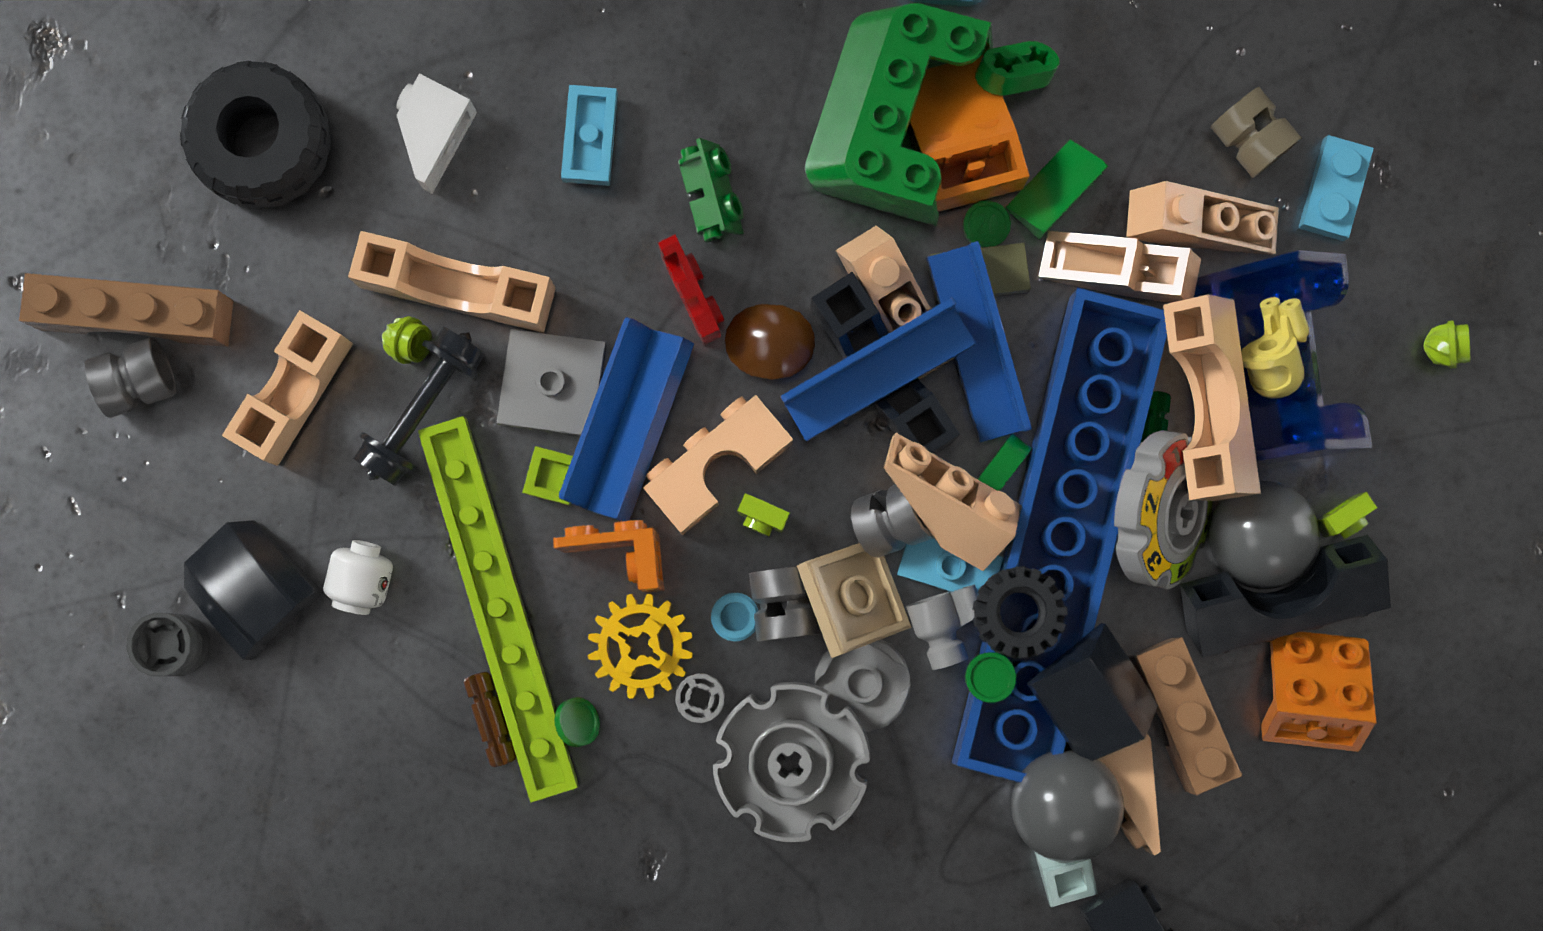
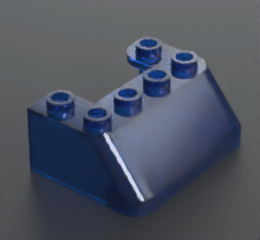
(1298, 423)

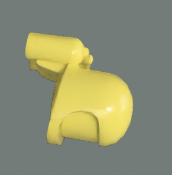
(1275, 358)

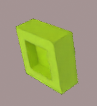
(547, 474)
(762, 516)
(1347, 516)

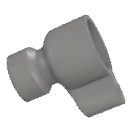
(937, 621)

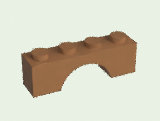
(126, 307)

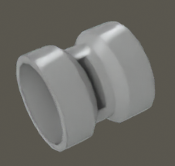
(703, 692)

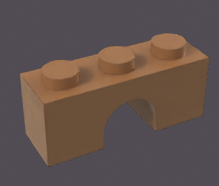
(1192, 728)

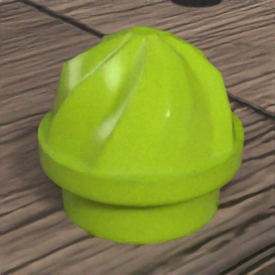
(404, 340)
(1448, 344)

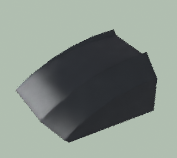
(247, 586)

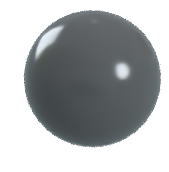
(1264, 536)
(1067, 807)

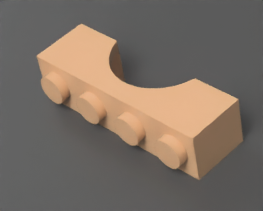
(462, 287)
(1207, 346)

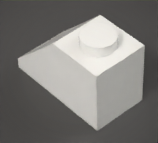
(432, 127)

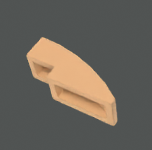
(1120, 266)

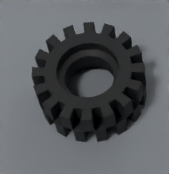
(1050, 612)

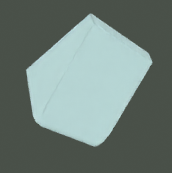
(1066, 880)

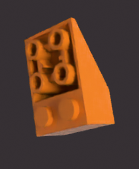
(967, 137)

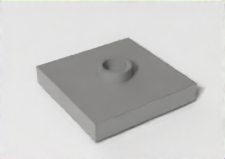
(550, 382)

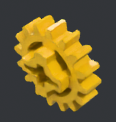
(627, 664)

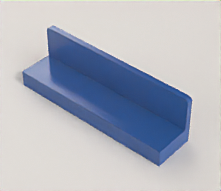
(987, 367)
(878, 370)
(626, 420)

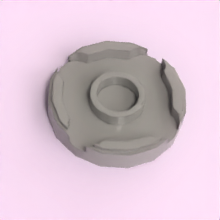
(867, 680)

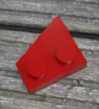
(685, 276)

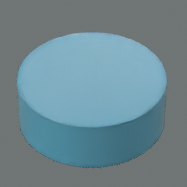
(734, 616)

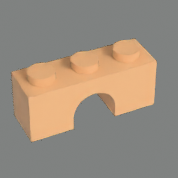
(305, 366)
(746, 432)

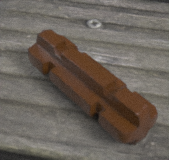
(489, 719)

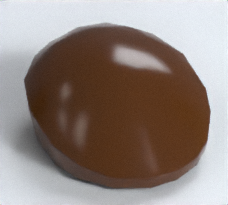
(770, 341)

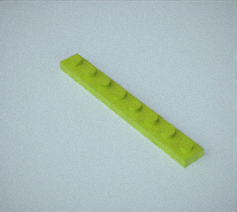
(498, 608)

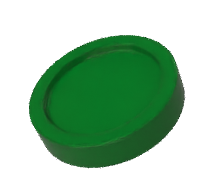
(987, 224)
(990, 677)
(577, 722)

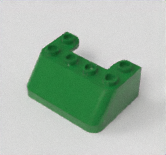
(871, 103)

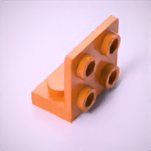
(643, 563)
(1320, 692)

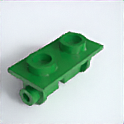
(707, 169)

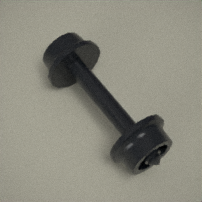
(384, 458)

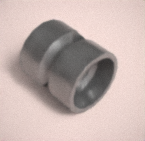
(122, 381)
(886, 522)
(772, 621)

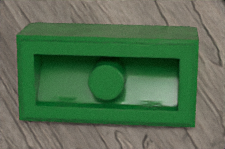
(1056, 188)

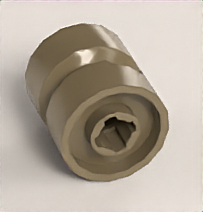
(1255, 132)

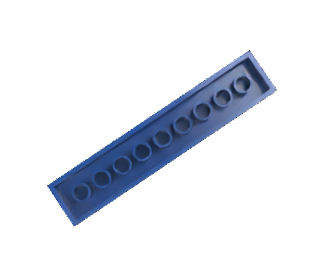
(1067, 509)

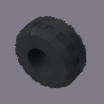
(229, 100)

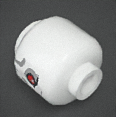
(358, 578)

